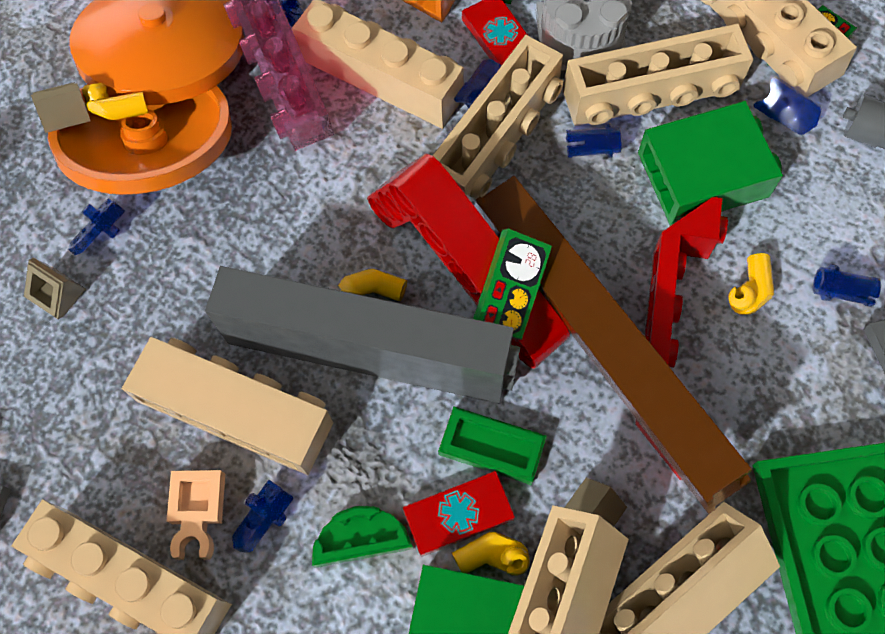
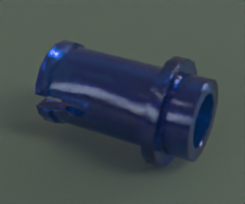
(597, 141)
(846, 286)

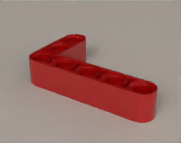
(462, 240)

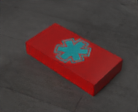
(494, 28)
(458, 513)

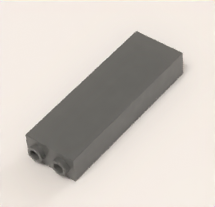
(364, 334)

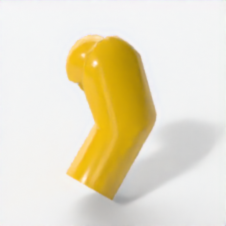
(113, 107)
(374, 281)
(755, 291)
(494, 550)

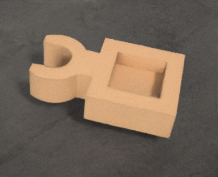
(194, 502)

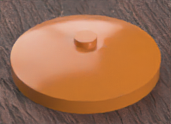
(155, 47)
(146, 149)

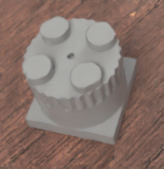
(582, 26)

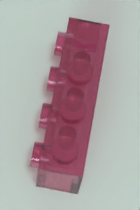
(283, 71)

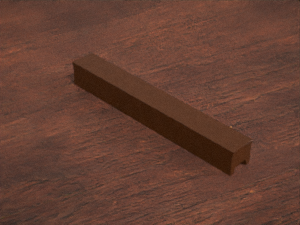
(623, 354)

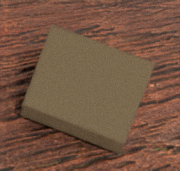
(60, 107)
(50, 288)
(599, 500)

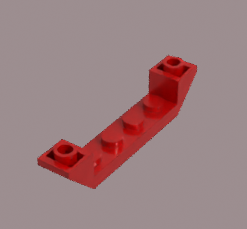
(690, 236)

